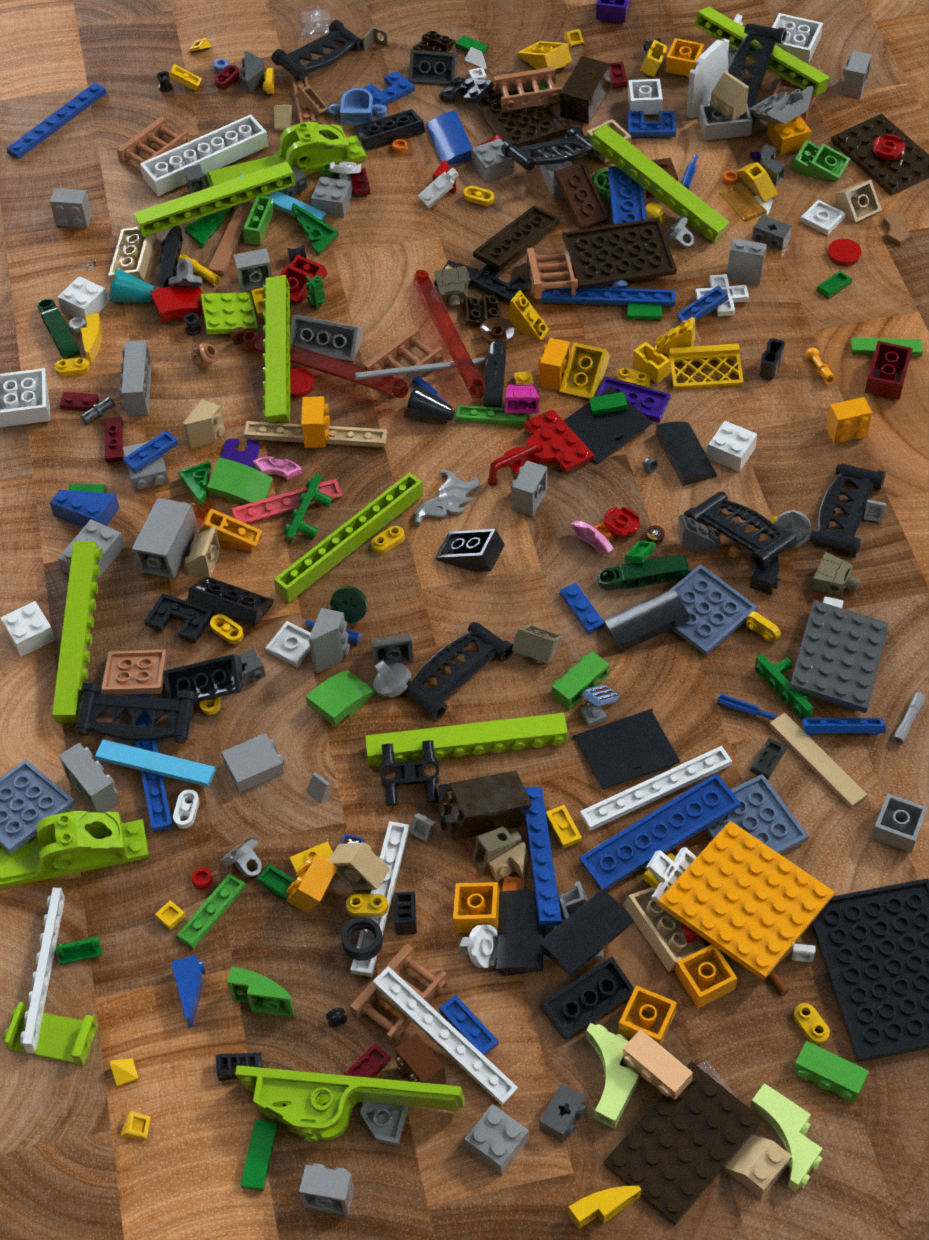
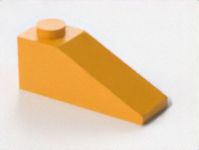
(231, 529)

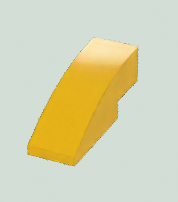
(92, 336)
(603, 1204)

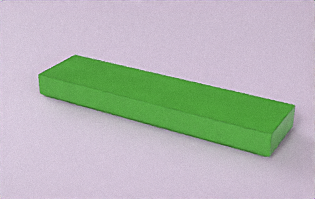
(868, 345)
(489, 415)
(211, 911)

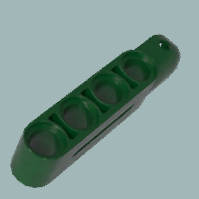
(58, 329)
(649, 573)

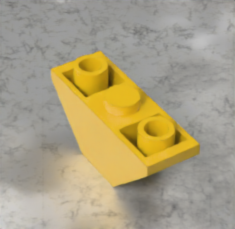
(758, 180)
(525, 317)
(677, 337)

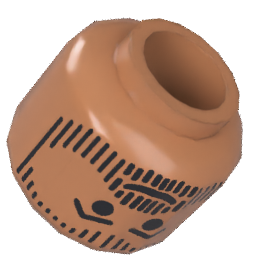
(203, 355)

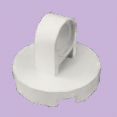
(345, 169)
(481, 946)

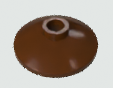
(497, 329)

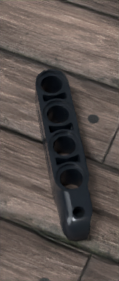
(495, 374)

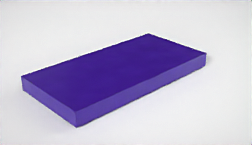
(648, 401)

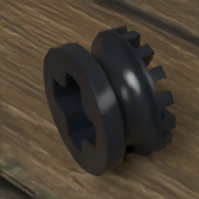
(336, 1017)

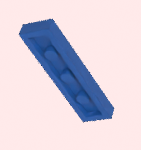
(872, 726)

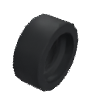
(362, 953)

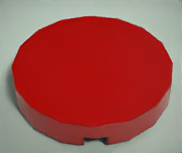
(888, 147)
(844, 252)
(300, 382)
(621, 522)

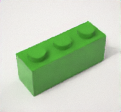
(258, 220)
(585, 675)
(830, 1071)

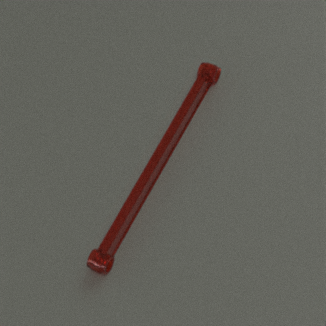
(449, 334)
(332, 366)

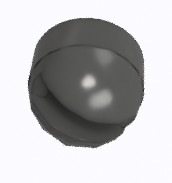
(650, 464)

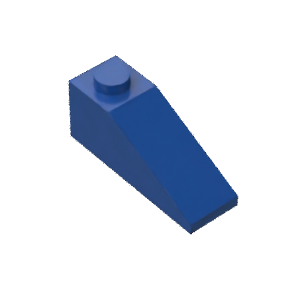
(189, 983)

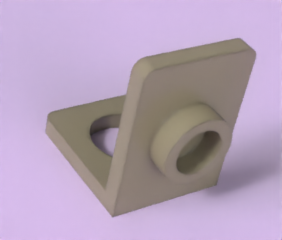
(372, 35)

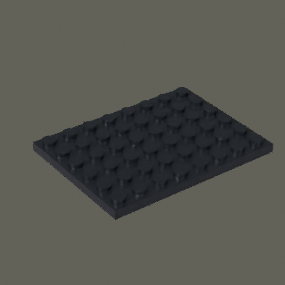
(879, 966)

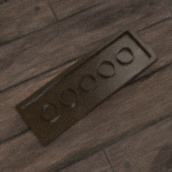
(516, 237)

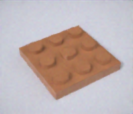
(134, 672)

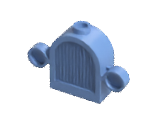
(357, 108)

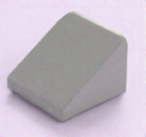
(318, 788)

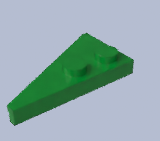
(206, 226)
(316, 230)
(196, 480)

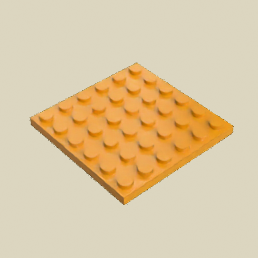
(746, 899)

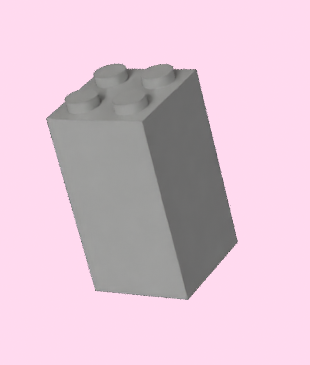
(165, 538)

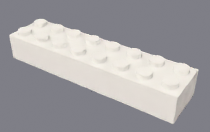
(210, 151)

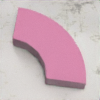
(280, 467)
(592, 536)

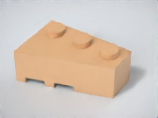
(656, 1065)

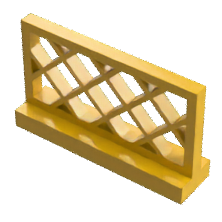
(704, 355)

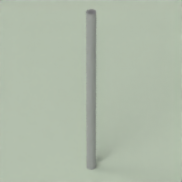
(412, 369)

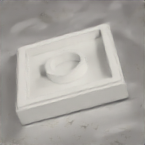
(822, 217)
(290, 644)

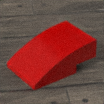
(297, 273)
(177, 302)

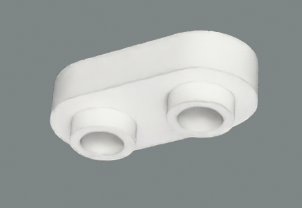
(186, 810)

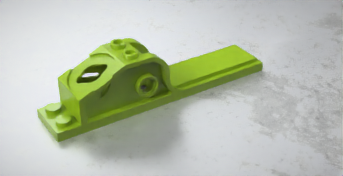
(299, 142)
(69, 846)
(322, 1103)

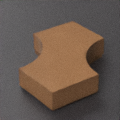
(895, 223)

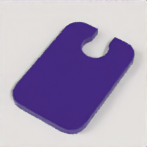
(244, 457)

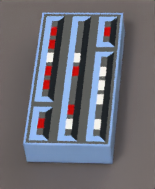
(600, 695)

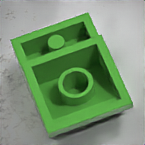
(820, 161)
(238, 482)
(339, 697)
(260, 992)

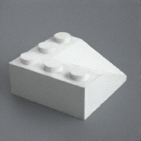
(801, 36)
(24, 398)

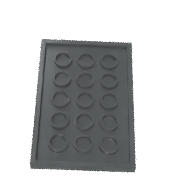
(839, 656)

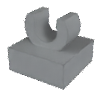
(874, 510)
(592, 714)
(422, 827)

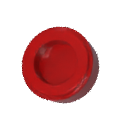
(202, 878)

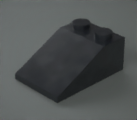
(471, 549)

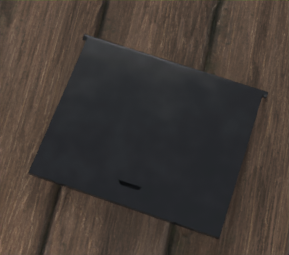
(603, 430)
(626, 749)

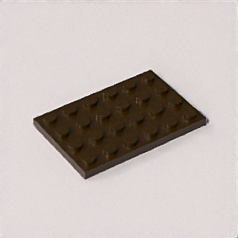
(522, 125)
(889, 174)
(619, 253)
(683, 1144)

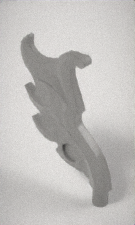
(450, 498)

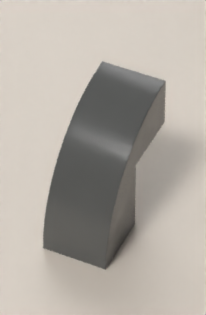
(774, 168)

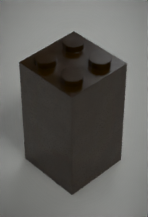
(585, 90)
(484, 804)

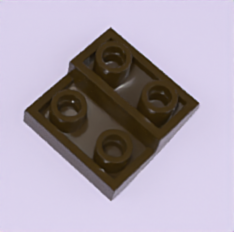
(435, 42)
(479, 310)

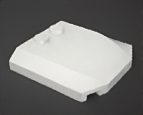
(706, 75)

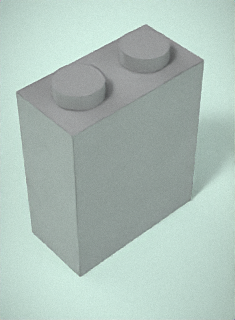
(746, 261)
(150, 475)
(253, 762)

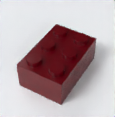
(888, 370)

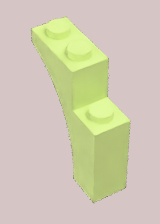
(619, 1080)
(791, 1126)

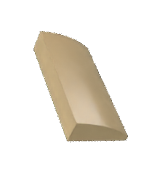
(132, 253)
(660, 929)

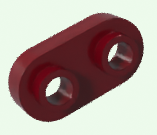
(226, 76)

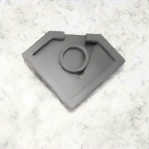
(385, 1121)

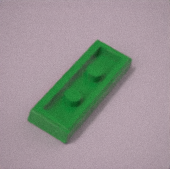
(259, 1155)

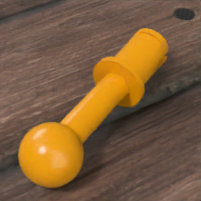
(822, 369)

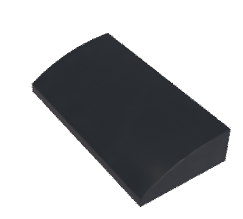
(389, 129)
(684, 452)
(230, 600)
(647, 620)
(207, 678)
(586, 932)
(519, 934)
(587, 998)

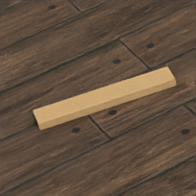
(818, 760)

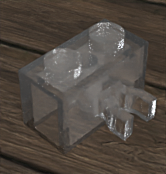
(315, 21)

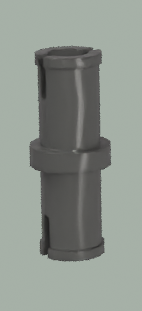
(97, 410)

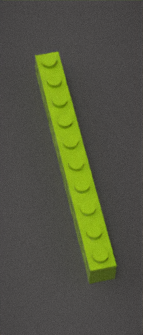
(780, 62)
(659, 183)
(214, 199)
(276, 350)
(348, 537)
(76, 630)
(471, 738)

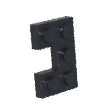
(474, 88)
(488, 281)
(194, 616)

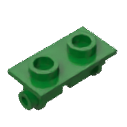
(315, 291)
(79, 950)

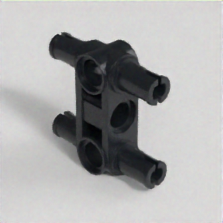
(409, 773)

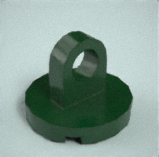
(350, 602)

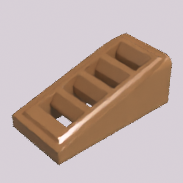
(311, 100)

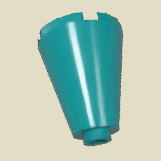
(129, 289)

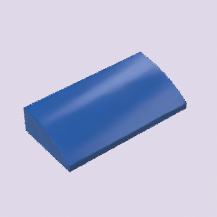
(450, 138)

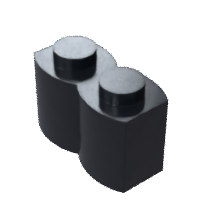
(771, 358)

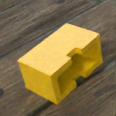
(653, 58)
(650, 362)

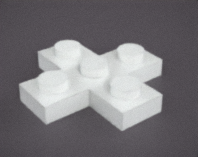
(735, 293)
(668, 870)

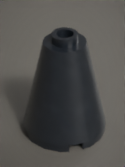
(427, 407)

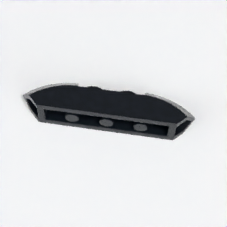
(170, 251)

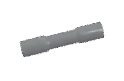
(913, 708)

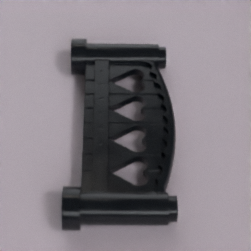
(337, 33)
(767, 38)
(574, 138)
(844, 538)
(762, 551)
(432, 698)
(95, 703)

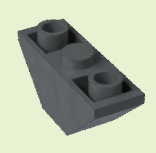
(252, 72)
(696, 536)

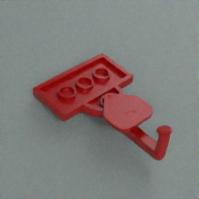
(549, 442)

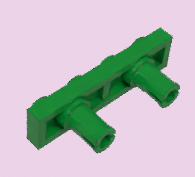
(298, 514)
(780, 684)

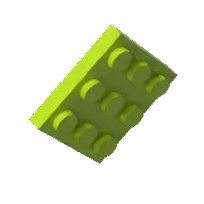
(228, 311)

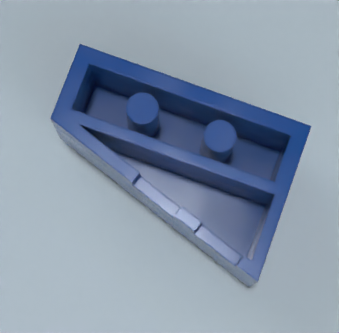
(82, 506)

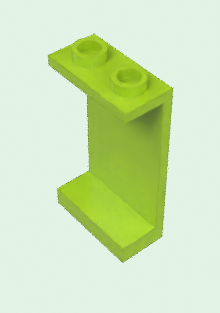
(58, 1038)

